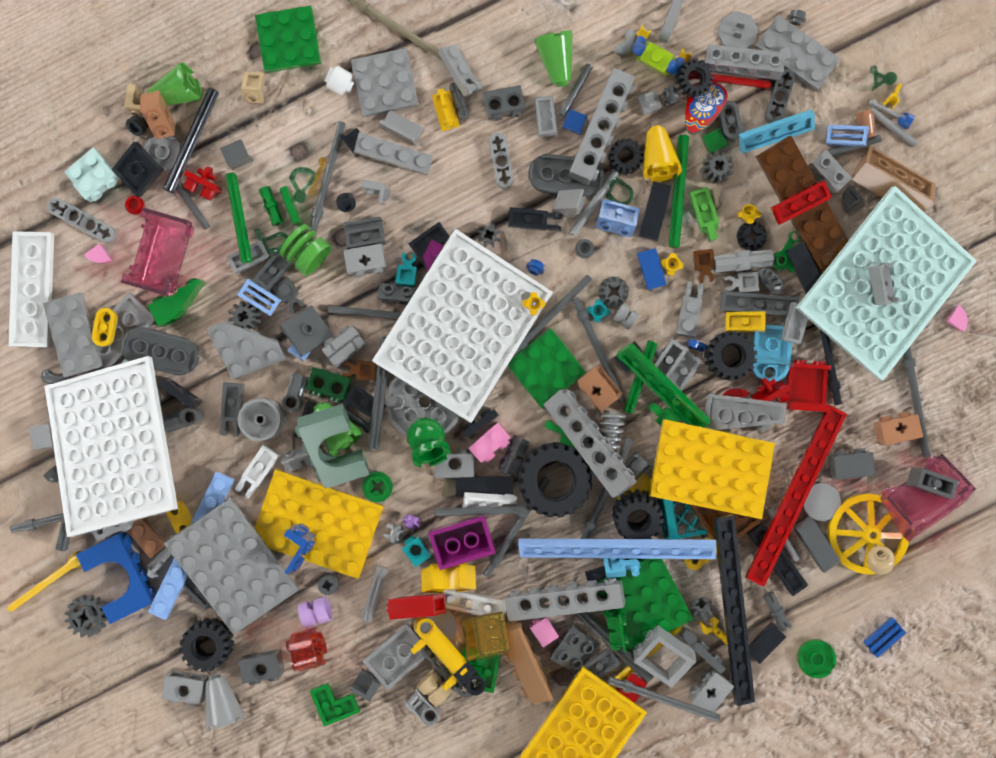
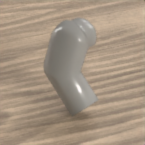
(627, 45)

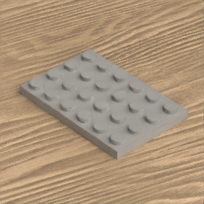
(231, 565)

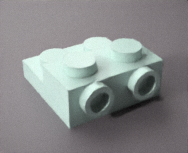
(91, 175)

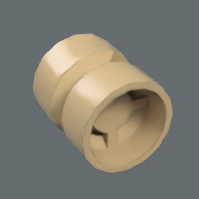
(432, 686)

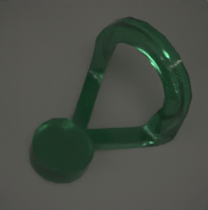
(889, 78)
(613, 183)
(300, 195)
(261, 237)

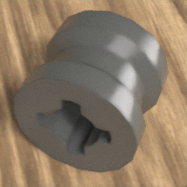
(329, 580)

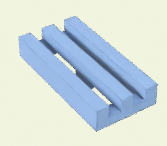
(863, 143)
(244, 288)

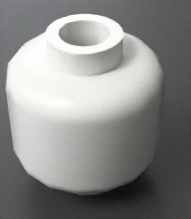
(339, 80)

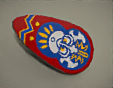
(705, 108)

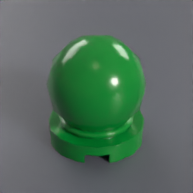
(427, 442)

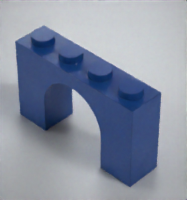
(120, 550)

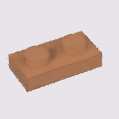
(146, 537)

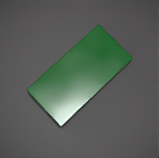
(291, 206)

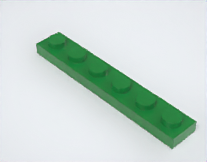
(662, 386)

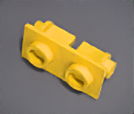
(445, 110)

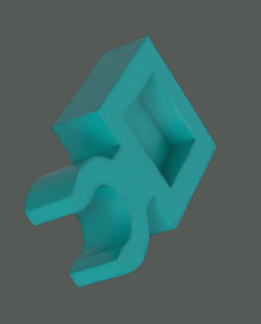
(406, 273)

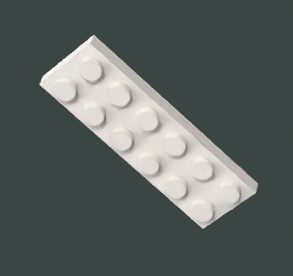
(30, 288)

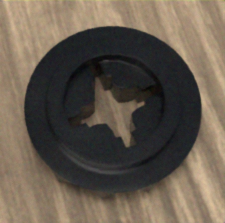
(747, 243)

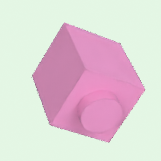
(544, 630)

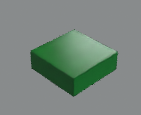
(714, 141)

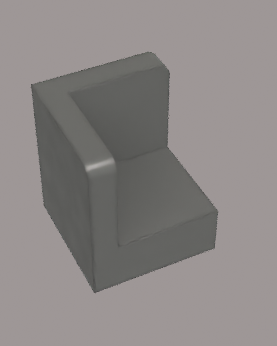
(236, 154)
(365, 685)

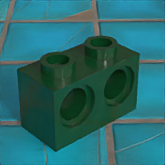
(330, 380)

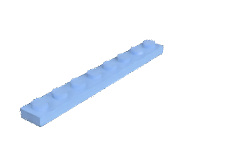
(176, 576)

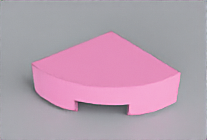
(98, 255)
(958, 318)

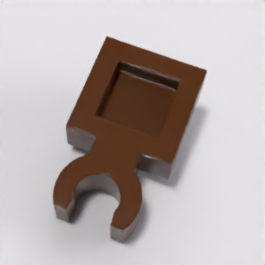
(704, 262)
(364, 370)

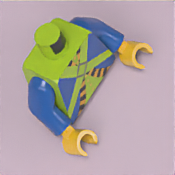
(657, 57)

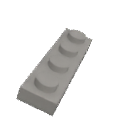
(393, 153)

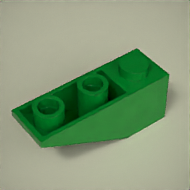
(170, 309)

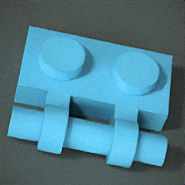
(617, 567)

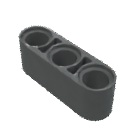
(816, 544)

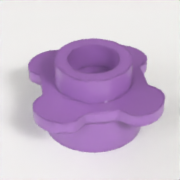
(411, 522)

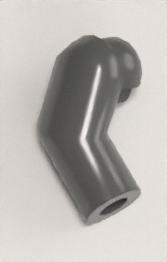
(49, 378)

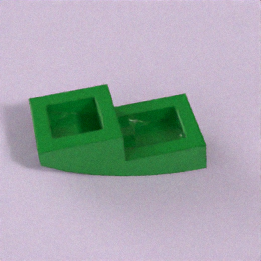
(563, 438)

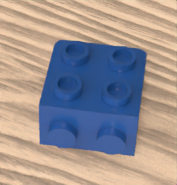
(304, 538)

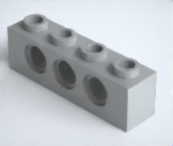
(745, 62)

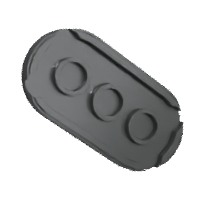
(552, 171)
(168, 351)

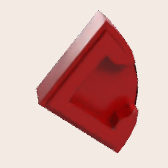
(736, 392)

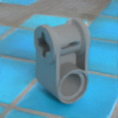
(421, 706)

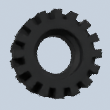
(705, 77)
(626, 145)

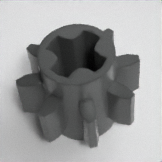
(486, 241)
(703, 609)

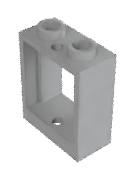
(677, 669)

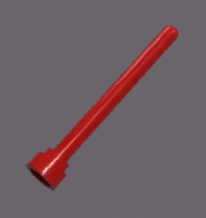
(734, 80)

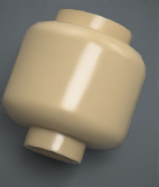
(880, 560)

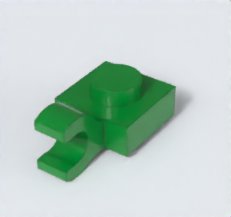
(666, 414)

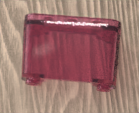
(160, 253)
(917, 510)

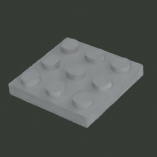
(384, 82)

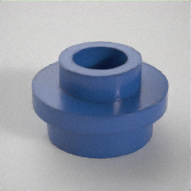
(535, 267)

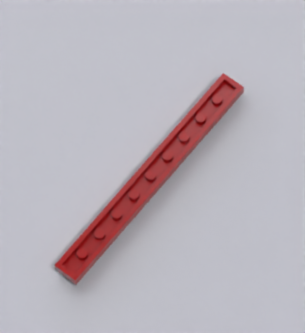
(795, 496)

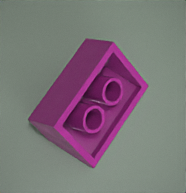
(461, 541)

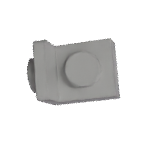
(373, 188)

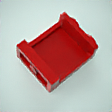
(807, 386)

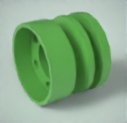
(305, 249)

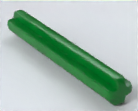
(637, 382)

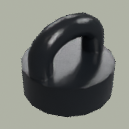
(137, 125)
(346, 202)

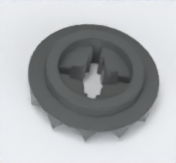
(771, 280)
(613, 301)

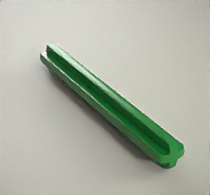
(238, 218)

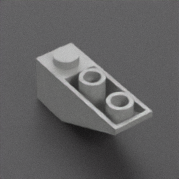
(569, 203)

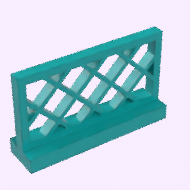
(670, 524)

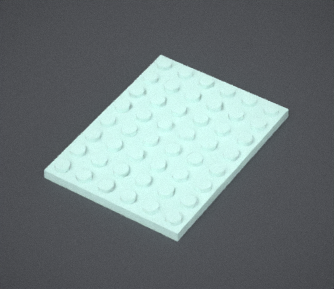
(923, 276)

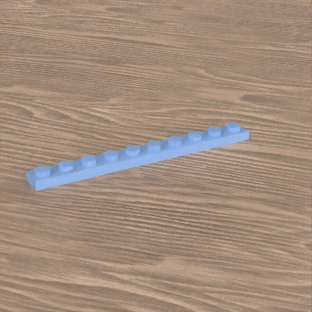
(618, 548)

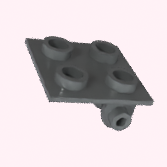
(573, 649)

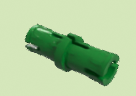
(271, 206)

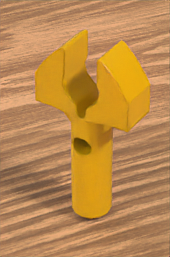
(714, 629)

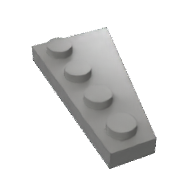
(738, 412)

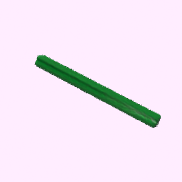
(678, 193)

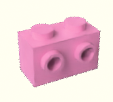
(489, 442)

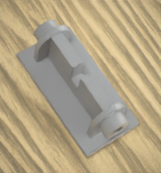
(293, 459)
(160, 564)

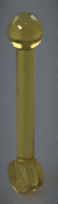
(322, 161)

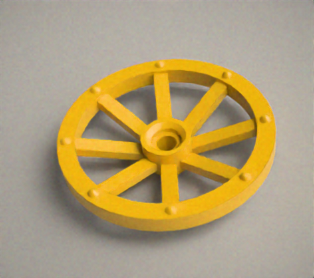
(863, 533)

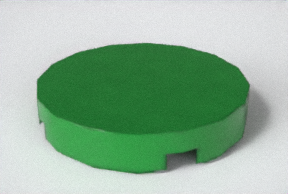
(816, 658)

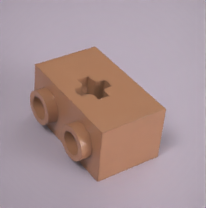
(157, 114)
(599, 378)
(909, 428)

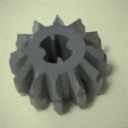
(714, 160)
(248, 310)

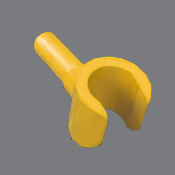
(893, 99)

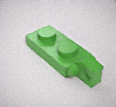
(705, 212)

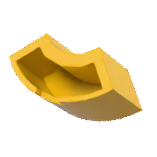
(458, 577)

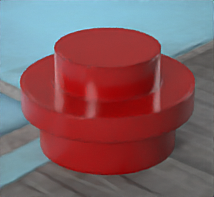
(134, 205)

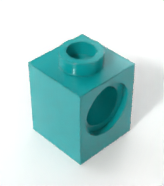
(416, 559)

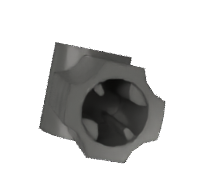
(295, 390)
(181, 419)

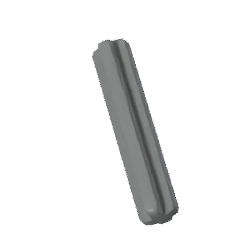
(374, 593)

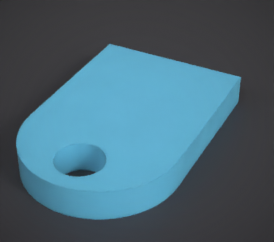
(771, 353)

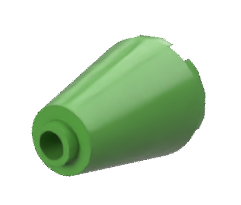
(557, 56)
(178, 86)
(341, 440)

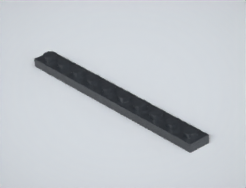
(734, 609)

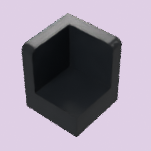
(350, 140)

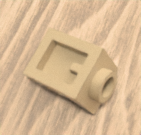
(252, 87)
(132, 99)

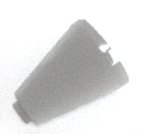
(220, 703)

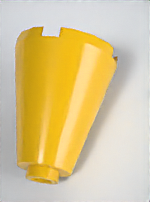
(660, 156)

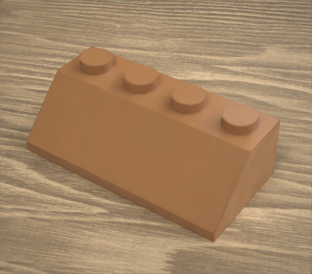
(881, 172)
(527, 664)

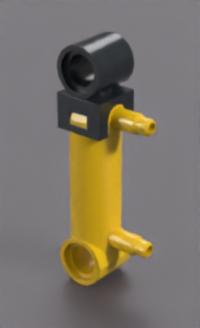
(448, 654)

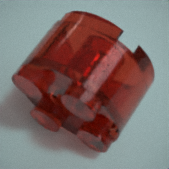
(307, 649)

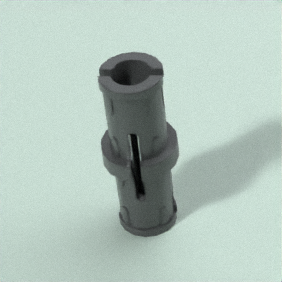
(777, 611)

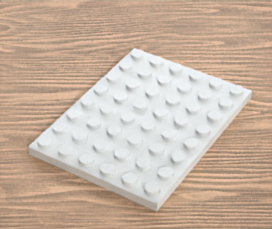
(461, 326)
(110, 447)

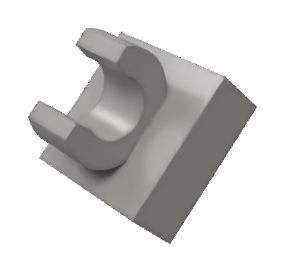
(649, 102)

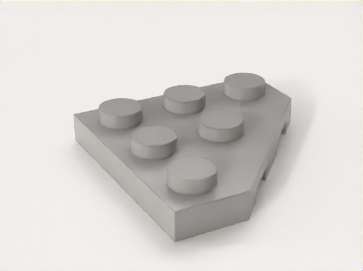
(244, 349)

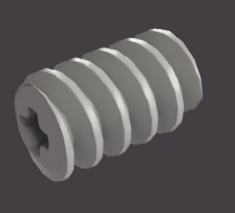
(612, 428)

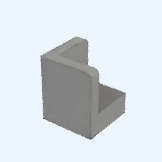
(41, 436)

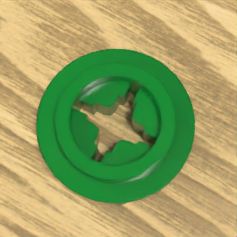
(368, 485)

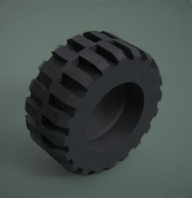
(561, 505)

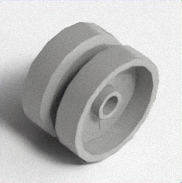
(250, 421)

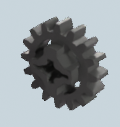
(80, 621)

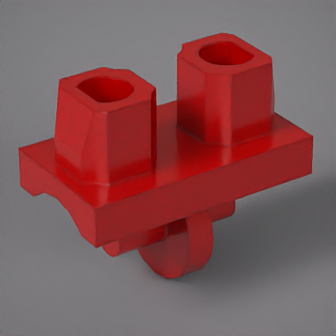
(209, 189)
(772, 390)

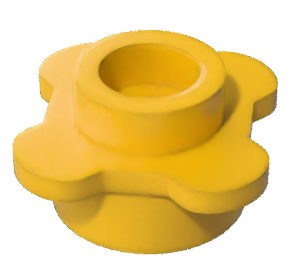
(749, 213)
(672, 259)
(538, 303)

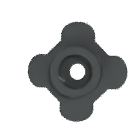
(670, 95)

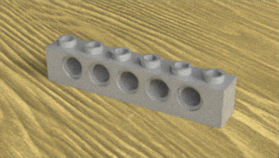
(619, 82)
(580, 439)
(518, 611)

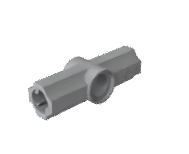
(743, 261)

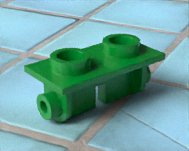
(619, 637)

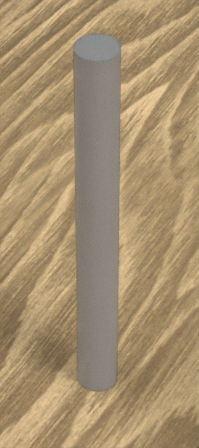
(594, 202)

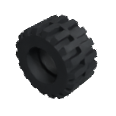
(745, 349)
(630, 503)
(195, 655)

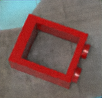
(416, 606)

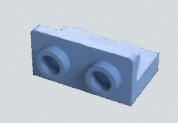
(617, 218)

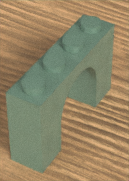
(319, 426)

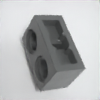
(502, 97)

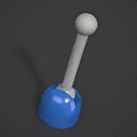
(904, 119)

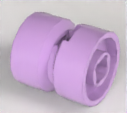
(315, 612)

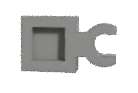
(746, 282)

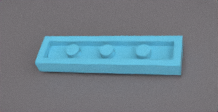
(777, 131)

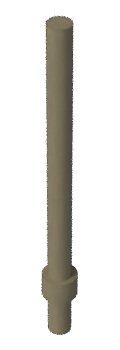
(364, 7)

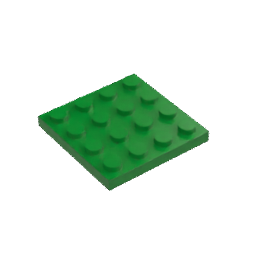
(650, 601)

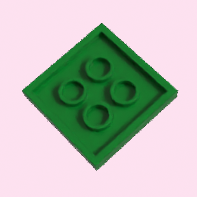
(288, 39)
(546, 367)

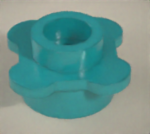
(593, 310)

